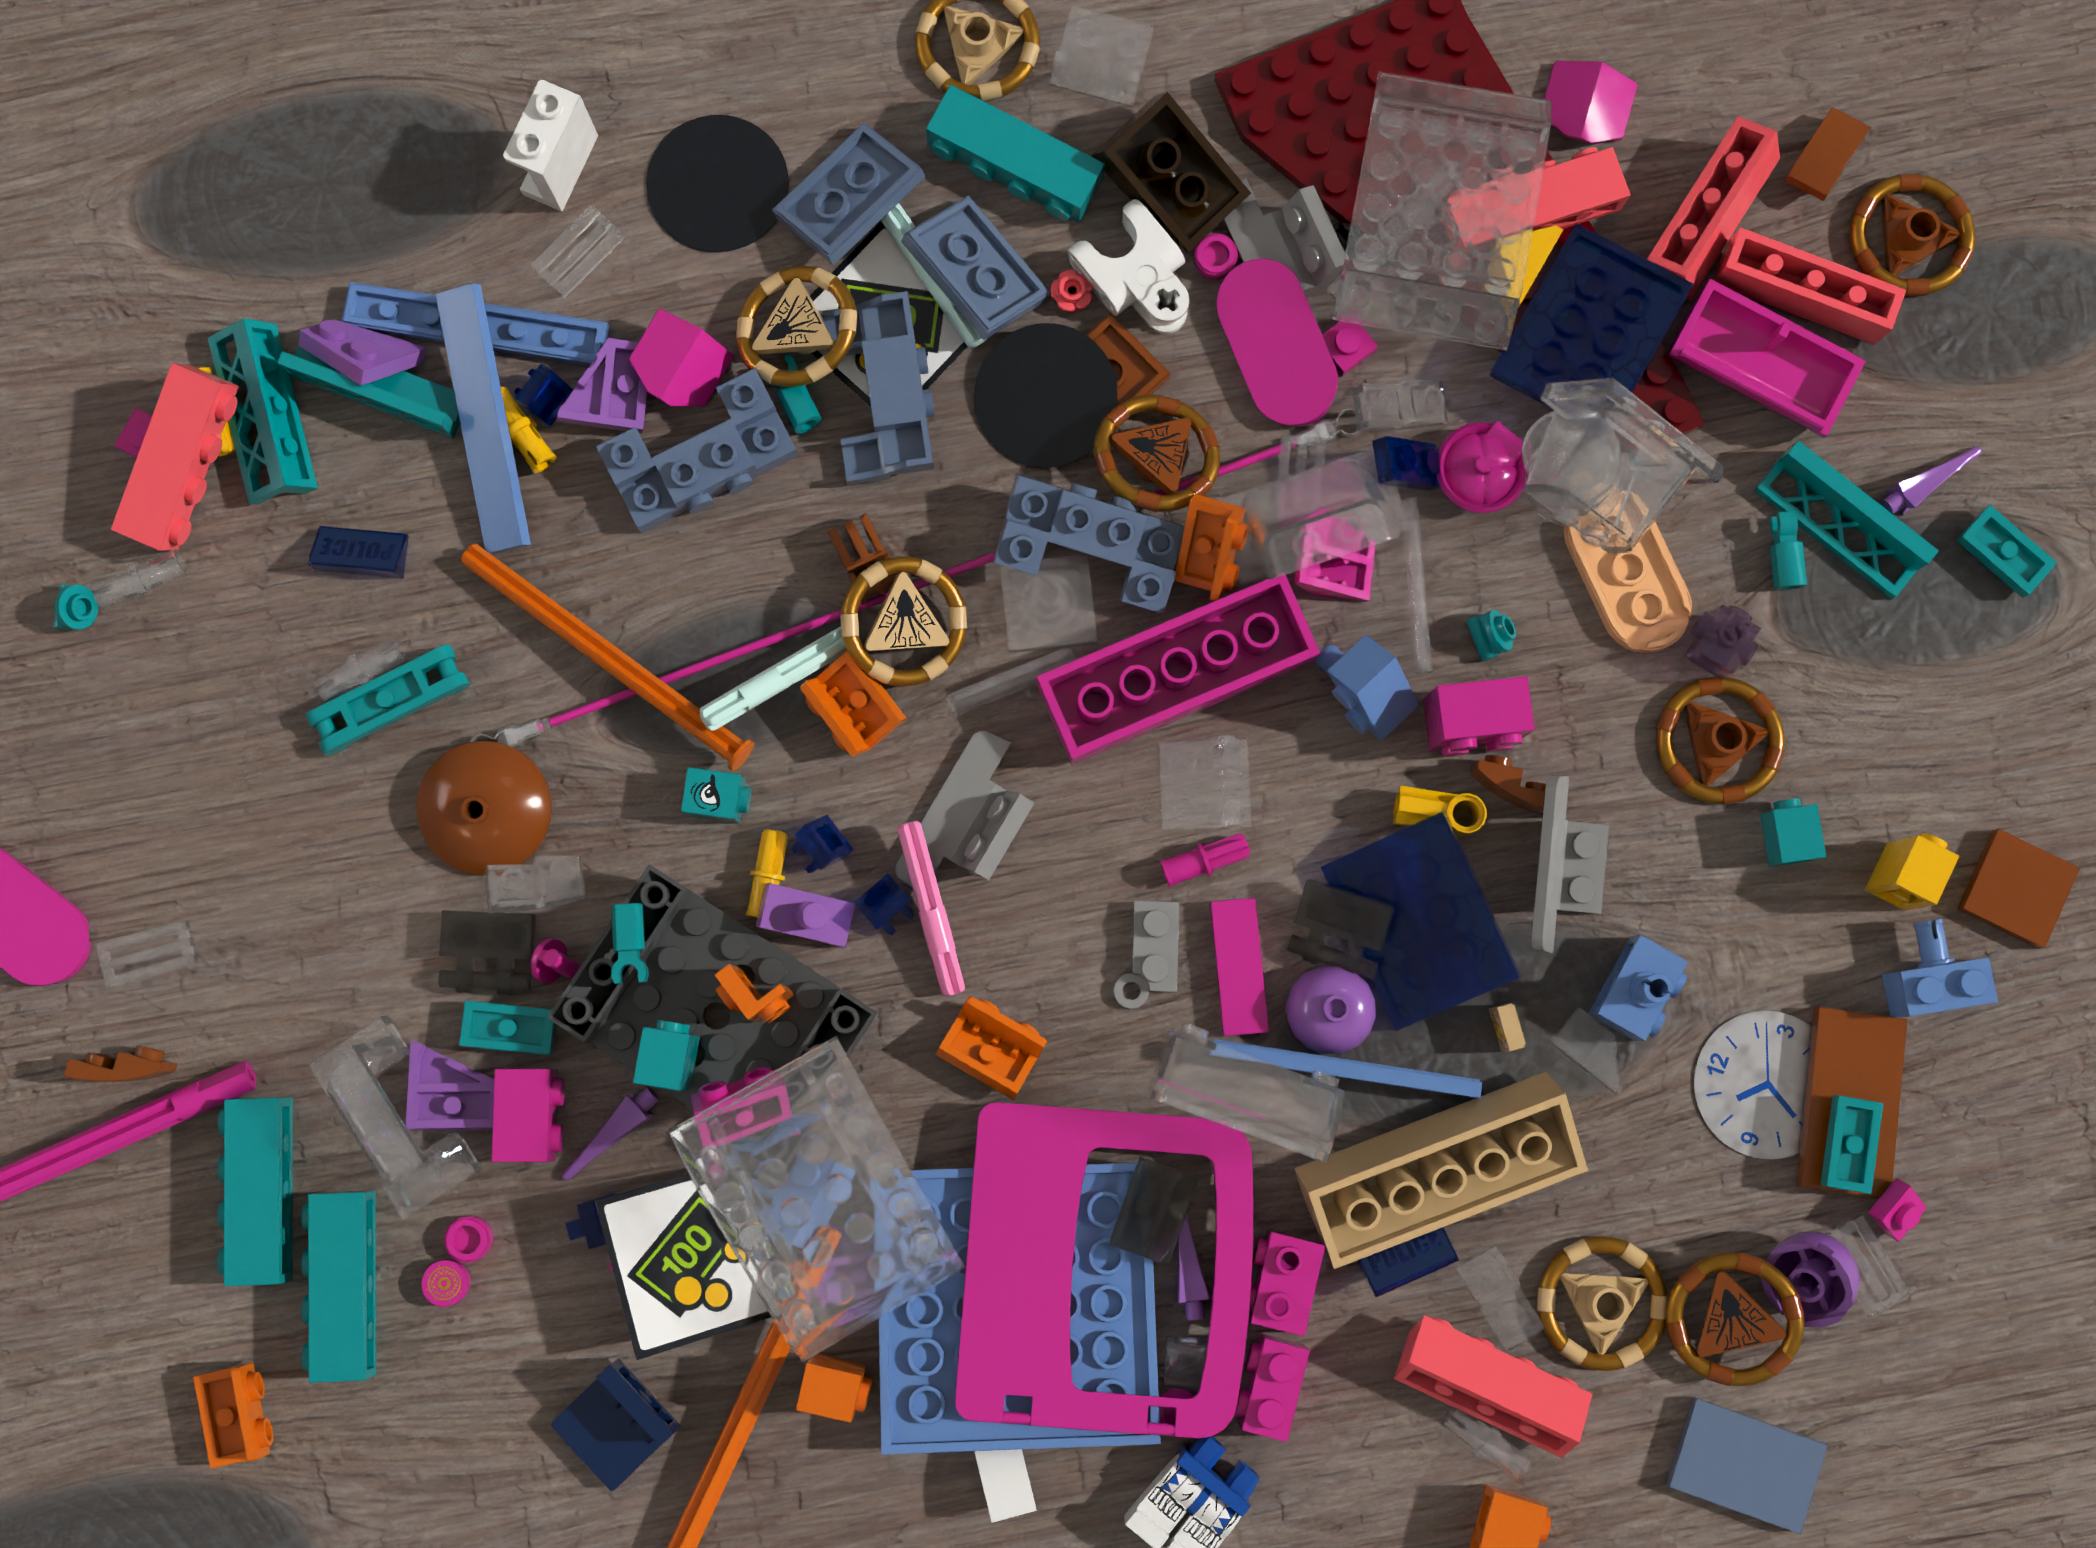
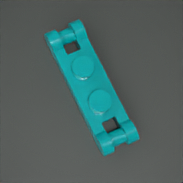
(387, 699)

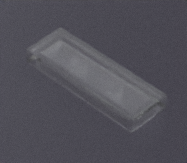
(1005, 683)

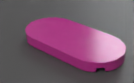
(1277, 342)
(40, 929)

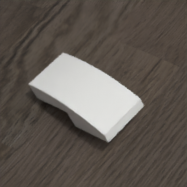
(1005, 1483)

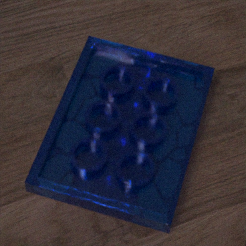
(1591, 318)
(1442, 931)

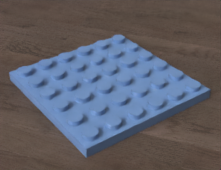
(1109, 1331)

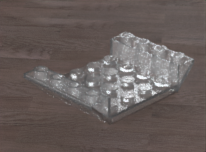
(1444, 210)

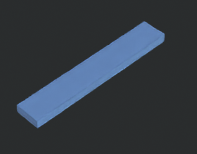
(511, 329)
(483, 418)
(1362, 1070)

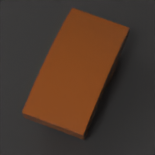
(1827, 154)
(1505, 780)
(129, 1066)

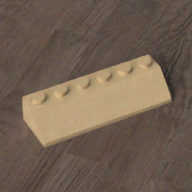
(1442, 1169)

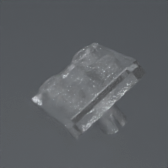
(1050, 607)

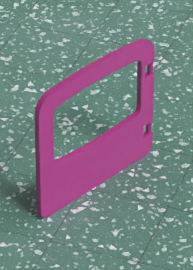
(1022, 1263)

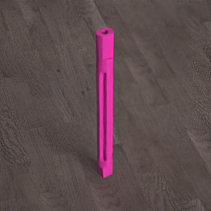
(125, 1129)

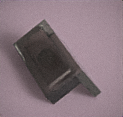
(1153, 1211)

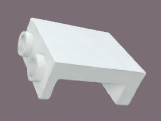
(551, 144)

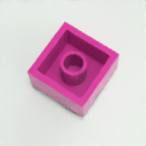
(1478, 715)

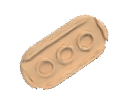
(1636, 591)

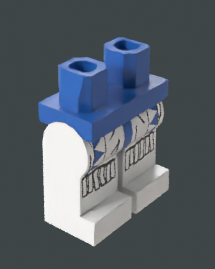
(1192, 1487)

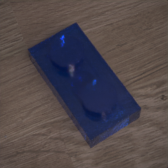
(1406, 463)

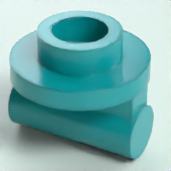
(74, 608)
(1492, 633)

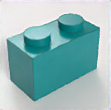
(667, 1056)

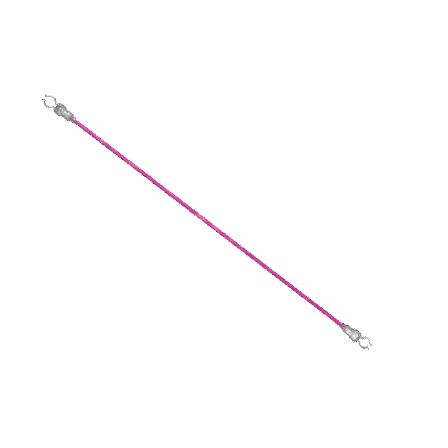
(518, 734)

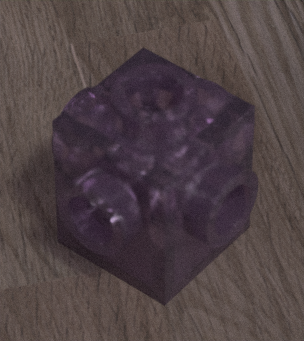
(1723, 640)

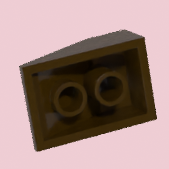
(1172, 171)

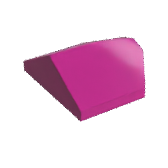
(1589, 100)
(679, 361)
(1340, 578)

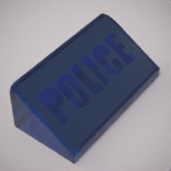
(359, 552)
(1407, 1261)

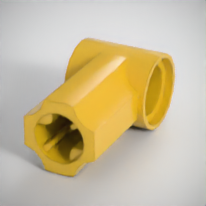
(1419, 804)

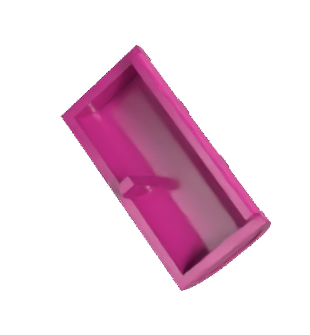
(1766, 357)

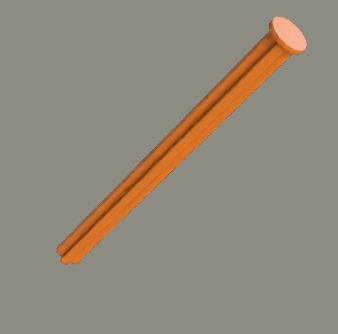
(605, 654)
(731, 1441)

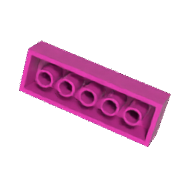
(1177, 668)

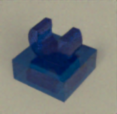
(543, 394)
(822, 843)
(883, 902)
(587, 1225)

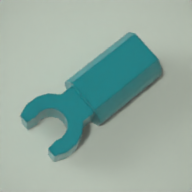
(798, 404)
(1787, 553)
(628, 940)

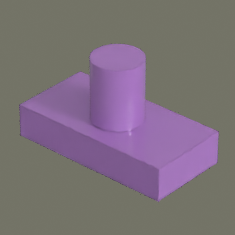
(805, 915)

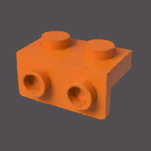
(1209, 545)
(852, 706)
(740, 994)
(991, 1046)
(233, 1415)

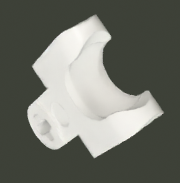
(1141, 276)

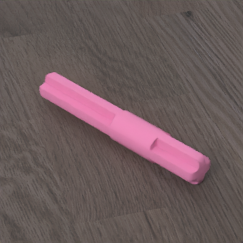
(931, 909)

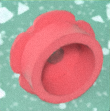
(1067, 301)

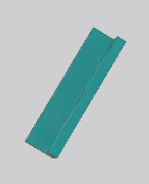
(397, 395)
(268, 404)
(1856, 508)

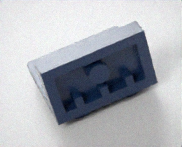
(615, 1425)

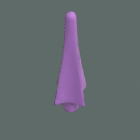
(1914, 490)
(627, 1117)
(1190, 1280)

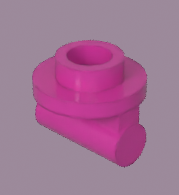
(552, 961)

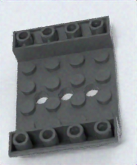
(683, 950)

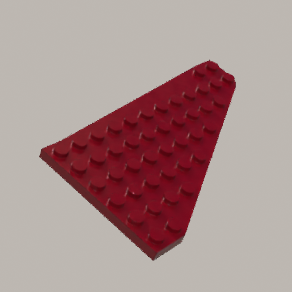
(1311, 115)

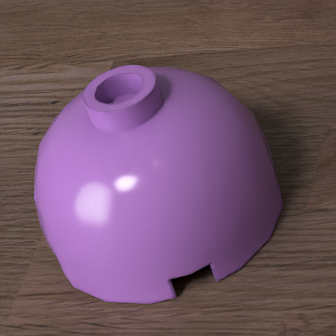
(1330, 1010)
(1821, 1274)

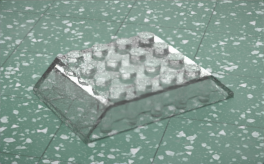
(816, 1199)

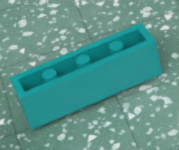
(1014, 155)
(256, 1191)
(340, 1286)

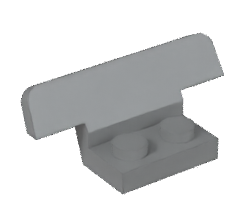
(1294, 236)
(971, 815)
(1568, 866)

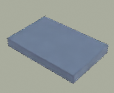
(848, 193)
(975, 267)
(1746, 1465)

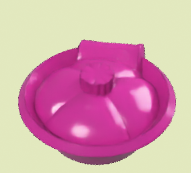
(1481, 467)

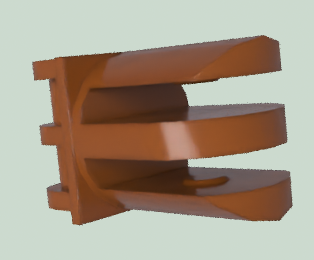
(865, 559)

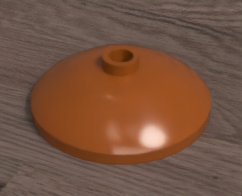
(512, 799)

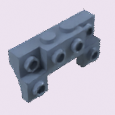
(895, 392)
(704, 465)
(1107, 530)

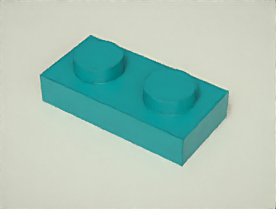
(2006, 551)
(507, 1028)
(1851, 1144)

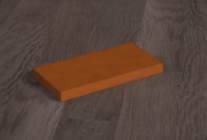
(1857, 1059)

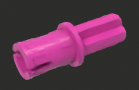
(1205, 859)

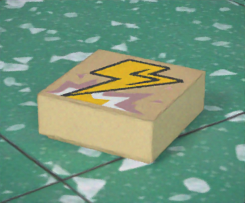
(1507, 1027)

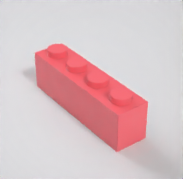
(1580, 189)
(1717, 202)
(1809, 286)
(175, 457)
(1494, 1386)

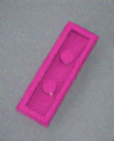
(1239, 967)

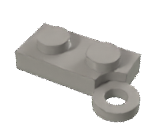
(1152, 951)

